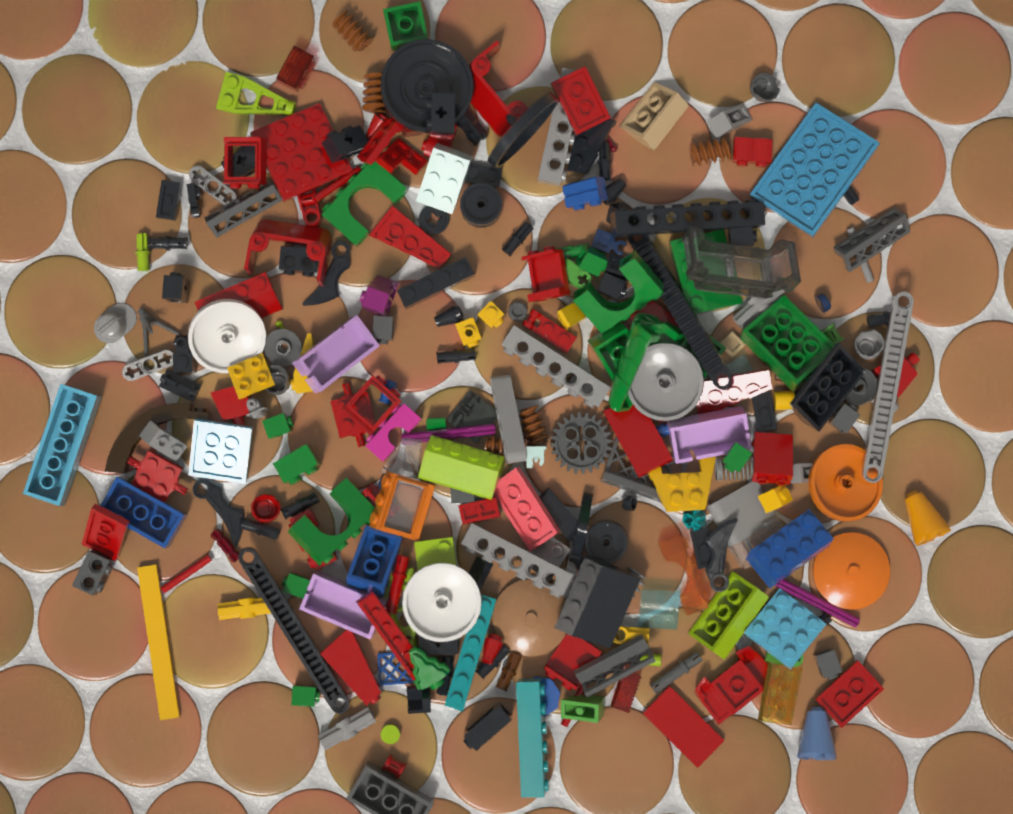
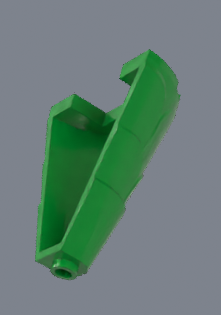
(644, 332)

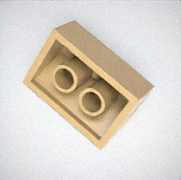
(654, 115)

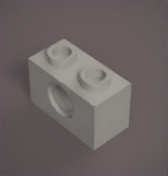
(163, 441)

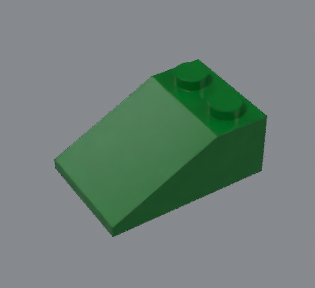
(609, 347)

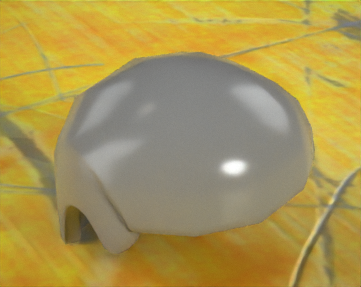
(869, 344)

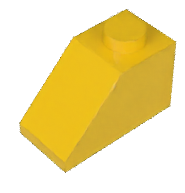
(570, 316)

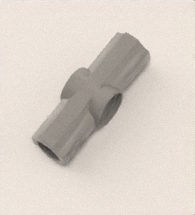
(754, 309)
(347, 728)

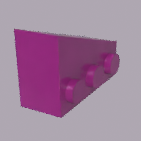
(379, 295)

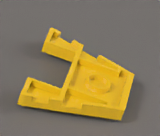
(684, 490)

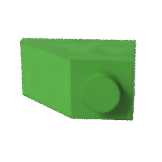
(583, 708)

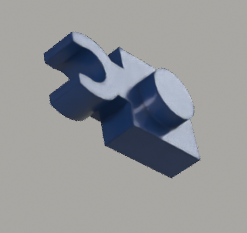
(604, 242)

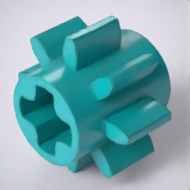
(694, 519)

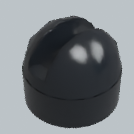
(630, 503)

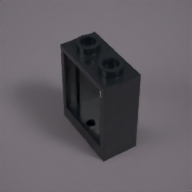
(487, 726)

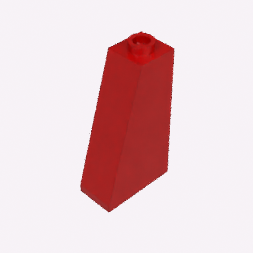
(351, 664)

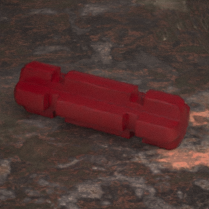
(225, 545)

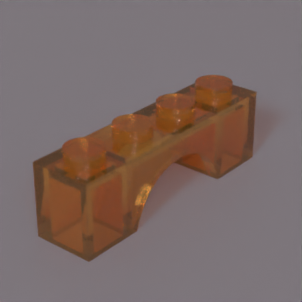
(692, 597)

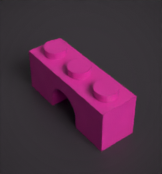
(380, 443)

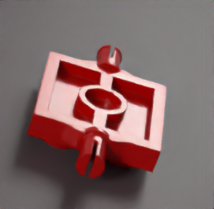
(345, 425)
(157, 475)

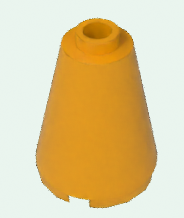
(924, 519)

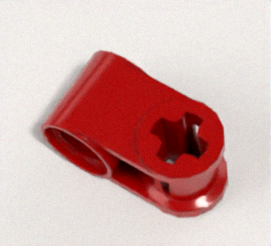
(309, 207)

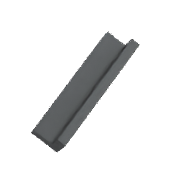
(242, 204)
(872, 234)
(613, 663)

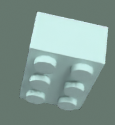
(444, 178)

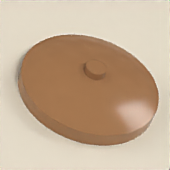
(527, 618)

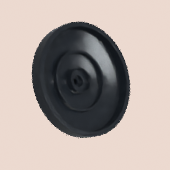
(418, 71)
(522, 129)

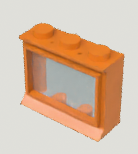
(401, 506)

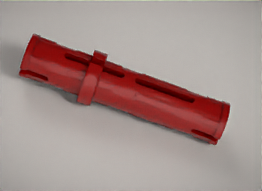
(397, 584)

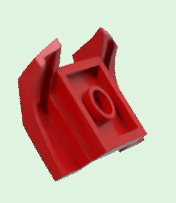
(734, 686)

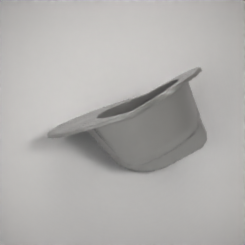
(115, 323)

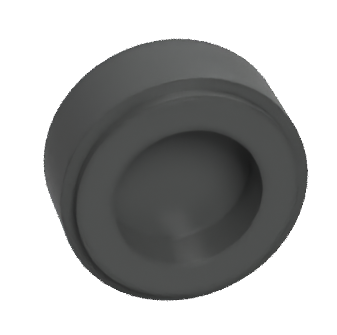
(517, 311)

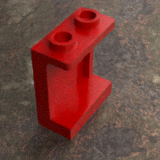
(547, 274)
(772, 458)
(567, 657)

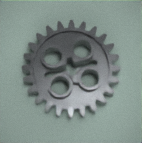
(599, 442)

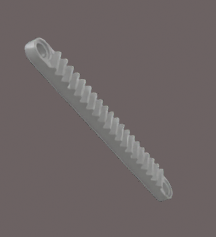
(887, 387)

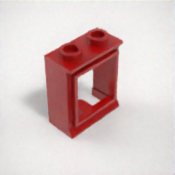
(260, 162)
(379, 383)

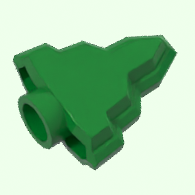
(427, 669)

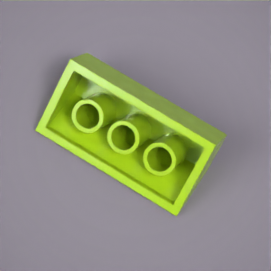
(461, 467)
(728, 615)

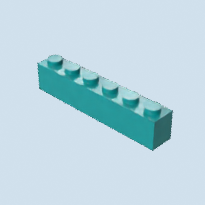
(469, 656)
(531, 737)

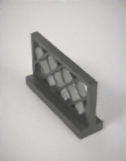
(630, 484)

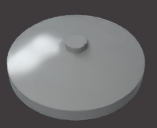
(667, 382)

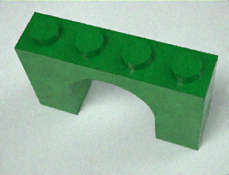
(373, 177)
(607, 314)
(323, 546)

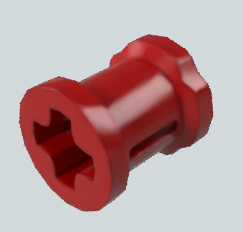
(399, 765)

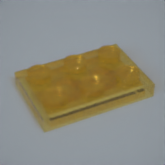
(779, 694)

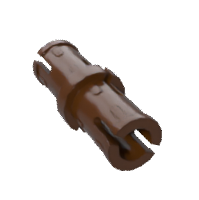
(508, 671)

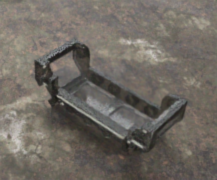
(740, 268)

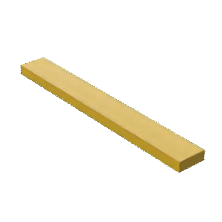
(158, 642)

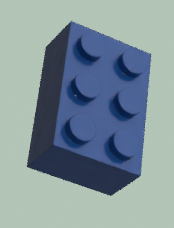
(374, 561)

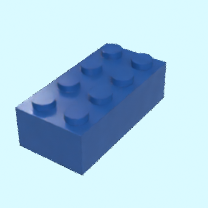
(146, 513)
(789, 548)

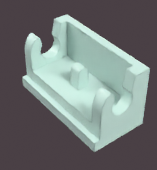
(535, 452)

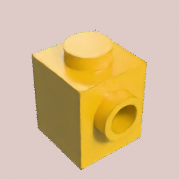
(491, 315)
(468, 332)
(775, 498)

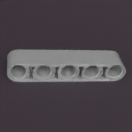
(508, 419)

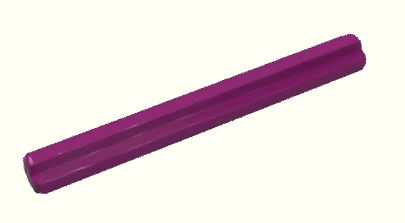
(453, 432)
(818, 602)

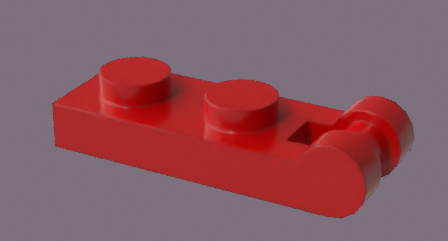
(379, 141)
(549, 331)

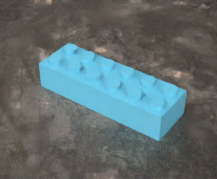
(62, 445)

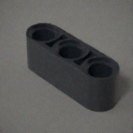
(563, 518)

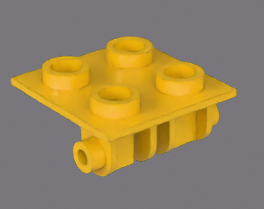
(250, 376)

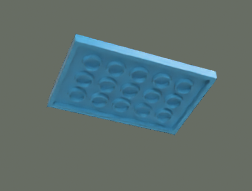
(814, 169)

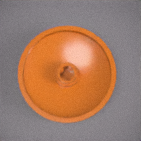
(838, 483)
(851, 571)

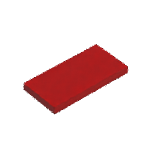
(639, 440)
(683, 726)

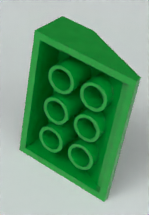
(700, 300)
(787, 342)

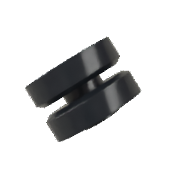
(483, 216)
(607, 530)

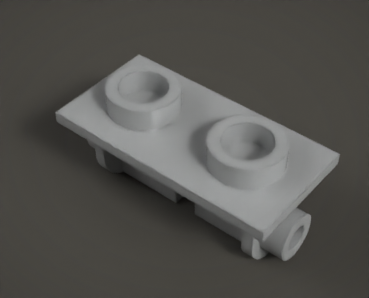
(256, 409)

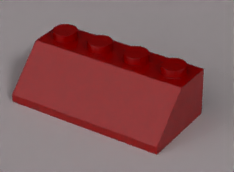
(256, 292)

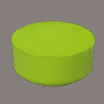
(390, 734)

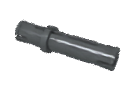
(676, 672)

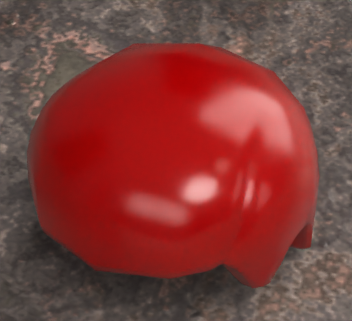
(265, 508)

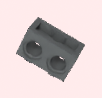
(88, 570)

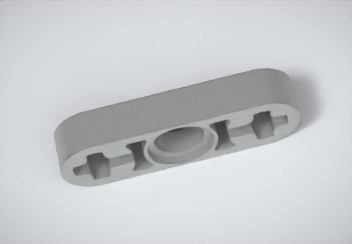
(205, 174)
(133, 364)

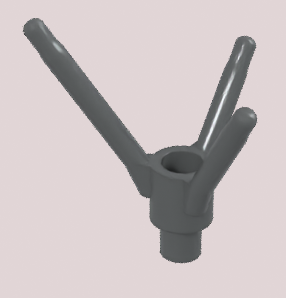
(147, 323)

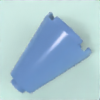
(816, 737)

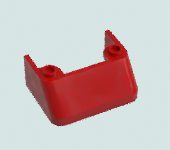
(486, 100)
(316, 239)

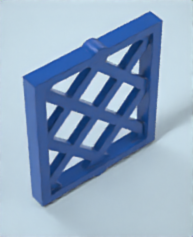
(380, 669)

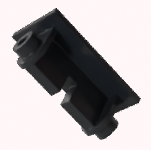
(474, 133)
(179, 385)

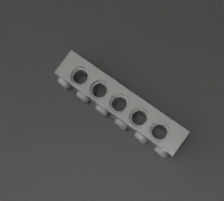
(547, 174)
(517, 336)
(563, 578)

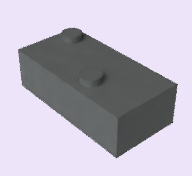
(385, 794)

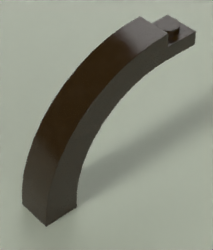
(129, 437)

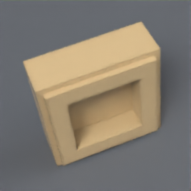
(733, 344)

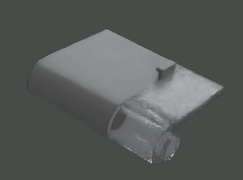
(753, 522)

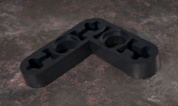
(582, 526)

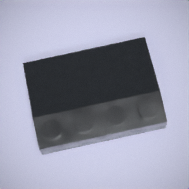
(827, 387)
(597, 602)

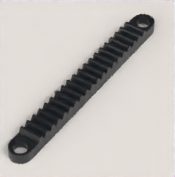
(684, 314)
(294, 630)

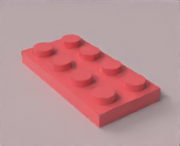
(525, 509)

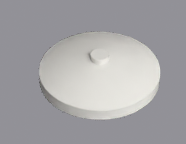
(225, 334)
(441, 602)

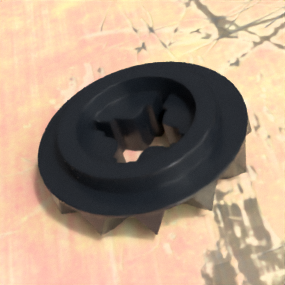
(428, 227)

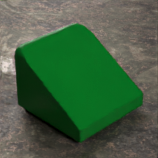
(435, 424)

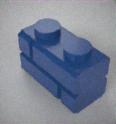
(585, 192)

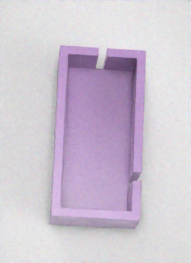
(336, 354)
(708, 434)
(337, 604)

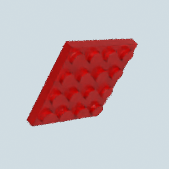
(297, 154)

